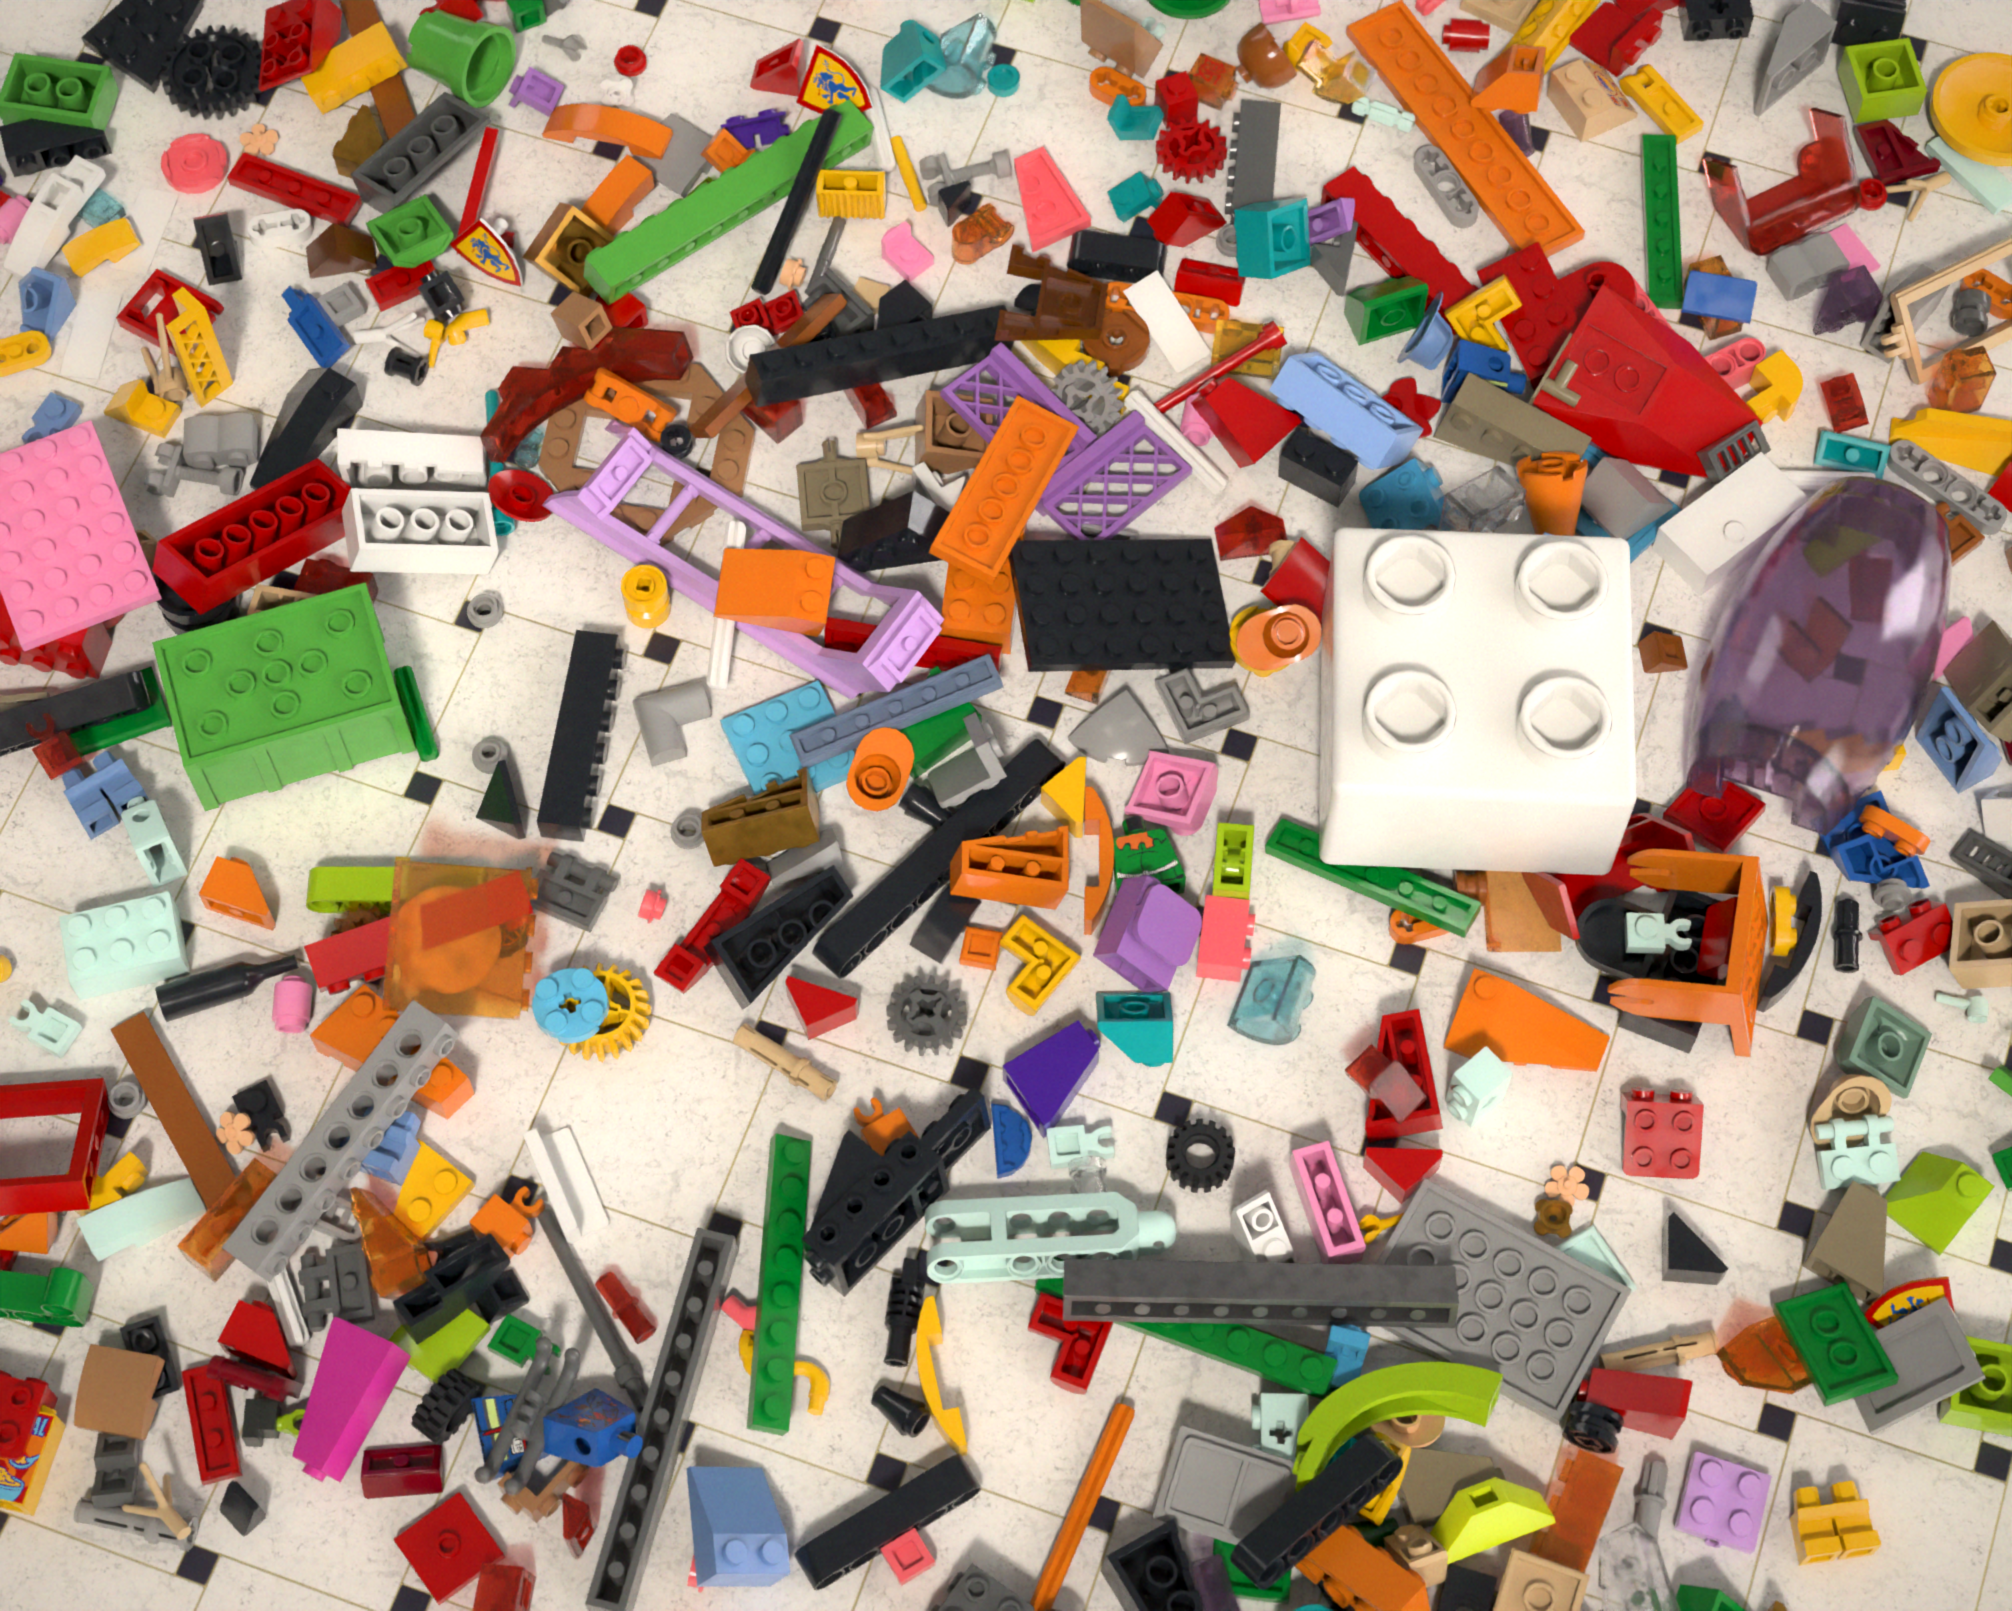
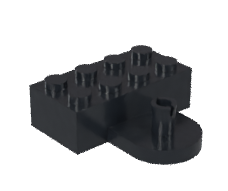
(1603, 947)

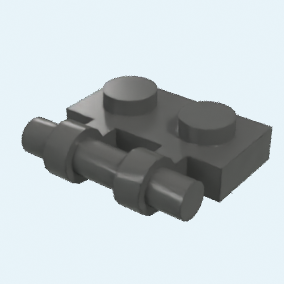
(568, 900)
(348, 1285)

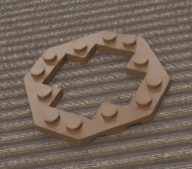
(729, 464)

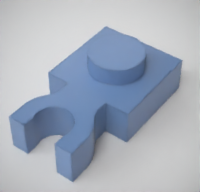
(52, 417)

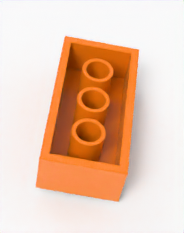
(980, 610)

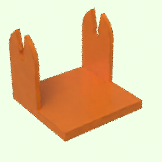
(1696, 1002)

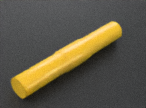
(908, 173)

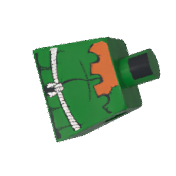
(1146, 854)

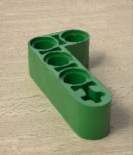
(52, 1299)

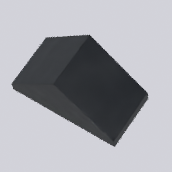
(1687, 1256)

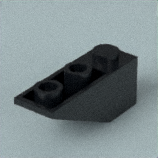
(43, 145)

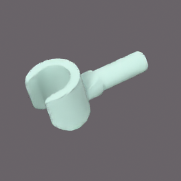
(1158, 32)
(1976, 1006)

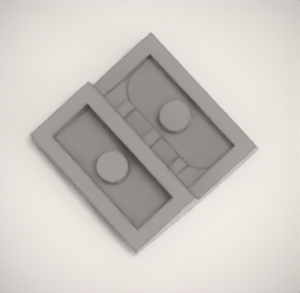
(682, 159)

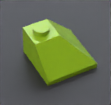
(1936, 1199)

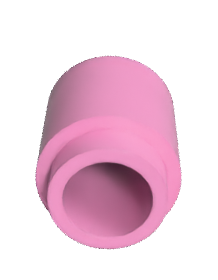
(11, 216)
(1193, 425)
(291, 1004)

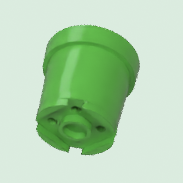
(463, 55)

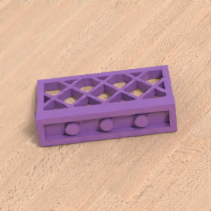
(1012, 380)
(1097, 458)

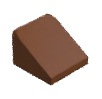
(1662, 653)

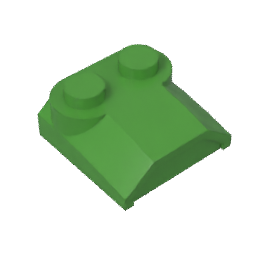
(411, 233)

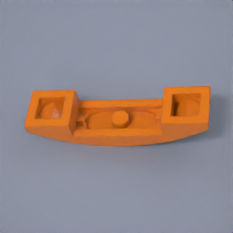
(609, 125)
(1097, 823)

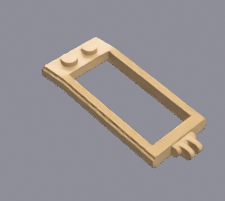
(1903, 332)

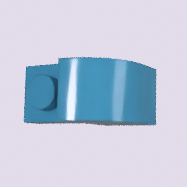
(1349, 1347)

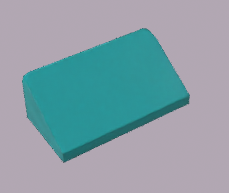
(1851, 454)

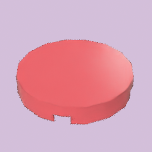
(194, 163)

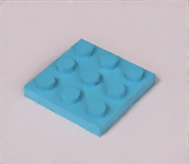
(764, 745)

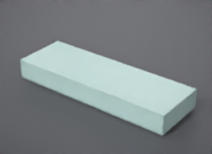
(1979, 179)

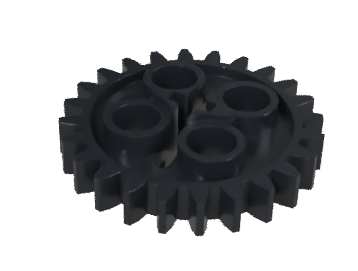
(194, 63)

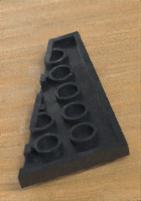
(139, 35)

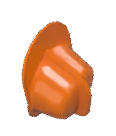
(1279, 637)
(880, 769)

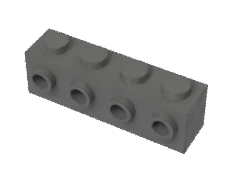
(1254, 154)

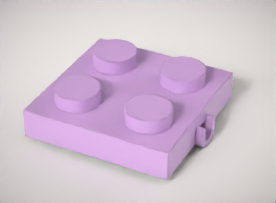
(1722, 1502)

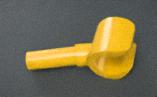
(436, 333)
(1375, 1226)

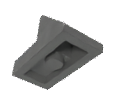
(1335, 261)

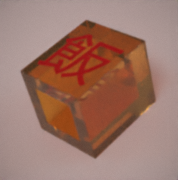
(1213, 81)

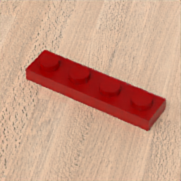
(294, 190)

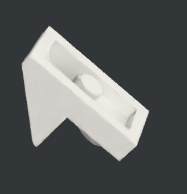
(931, 486)

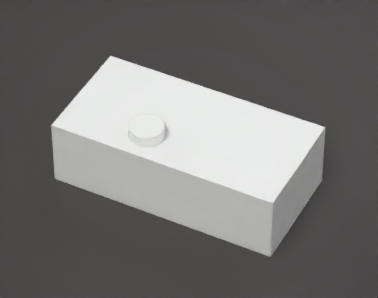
(1728, 523)
(419, 531)

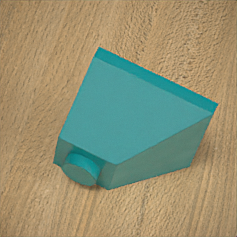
(1138, 1025)

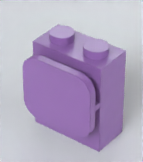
(1148, 933)

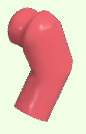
(740, 1313)

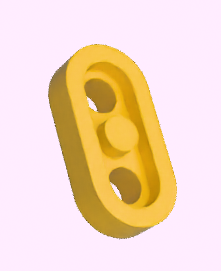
(17, 350)
(1781, 908)

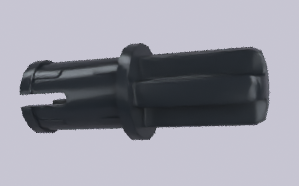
(1847, 936)

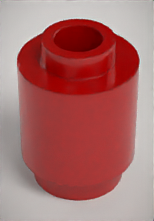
(1466, 35)

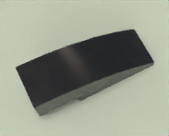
(451, 1288)

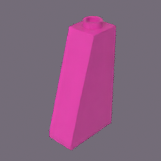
(346, 1398)

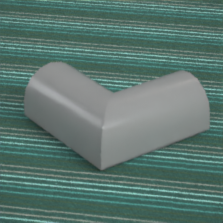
(663, 713)
(1199, 715)

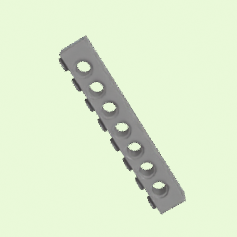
(322, 1149)

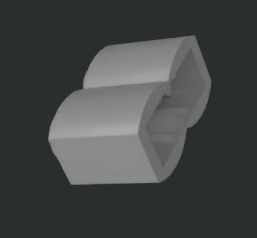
(1806, 266)
(220, 440)

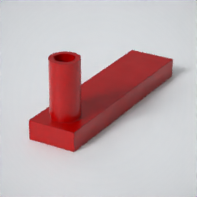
(480, 184)

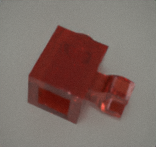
(57, 752)

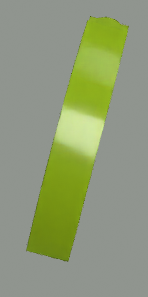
(1391, 1393)

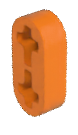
(1118, 85)
(1995, 287)
(1419, 932)

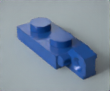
(315, 327)

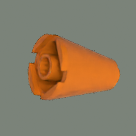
(1553, 490)

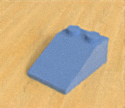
(1957, 743)
(735, 1528)

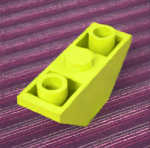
(1488, 1517)

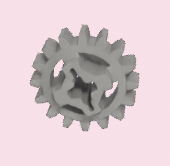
(1085, 380)

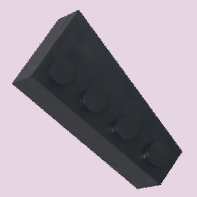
(767, 941)

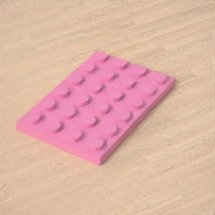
(66, 539)

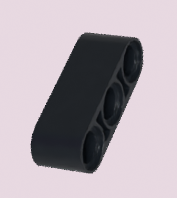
(1115, 256)

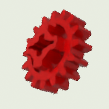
(1191, 150)

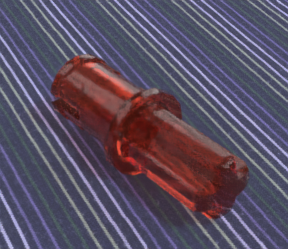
(625, 1307)

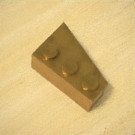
(763, 824)

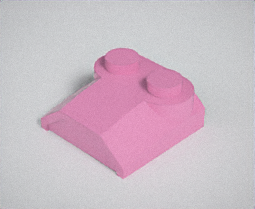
(1174, 792)

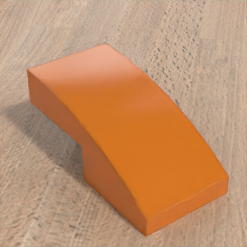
(725, 151)

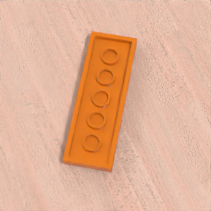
(1004, 490)

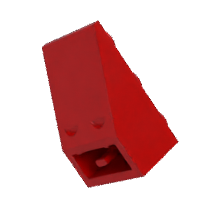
(297, 39)

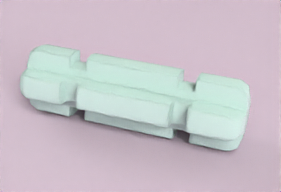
(1384, 113)

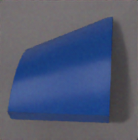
(1869, 858)

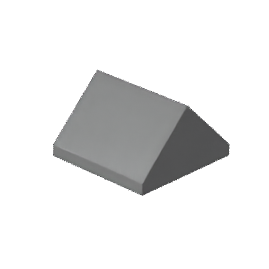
(1621, 498)

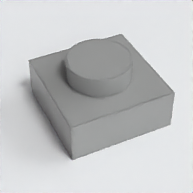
(341, 305)

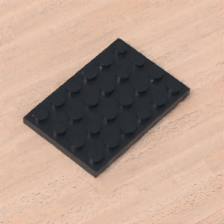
(1120, 605)

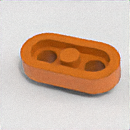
(1882, 824)

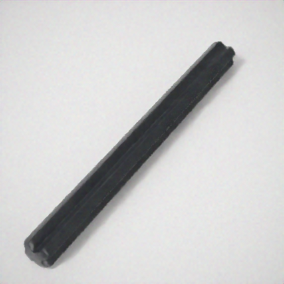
(796, 201)

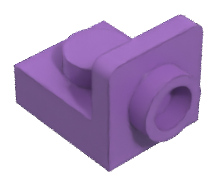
(535, 91)

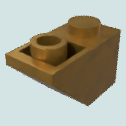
(358, 142)

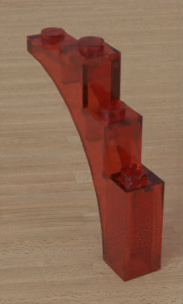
(538, 393)

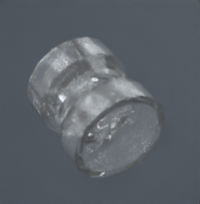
(1088, 1175)

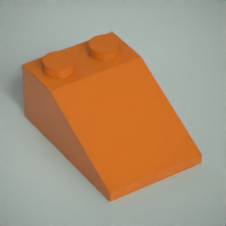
(775, 589)

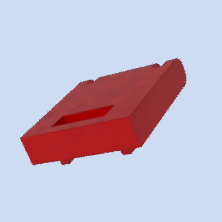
(132, 318)

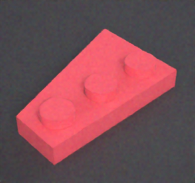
(1047, 200)

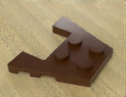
(1067, 305)

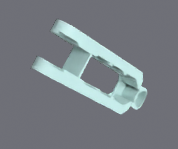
(995, 1259)

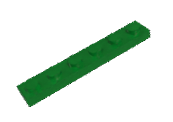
(1661, 221)
(1384, 884)

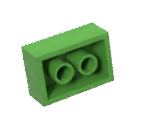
(57, 92)

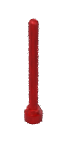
(1268, 339)

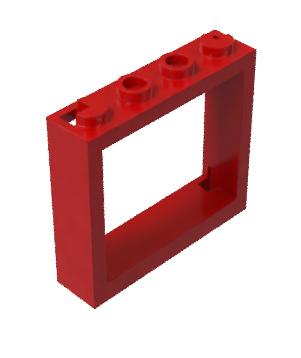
(62, 1191)

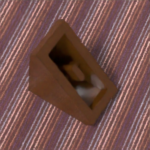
(340, 252)

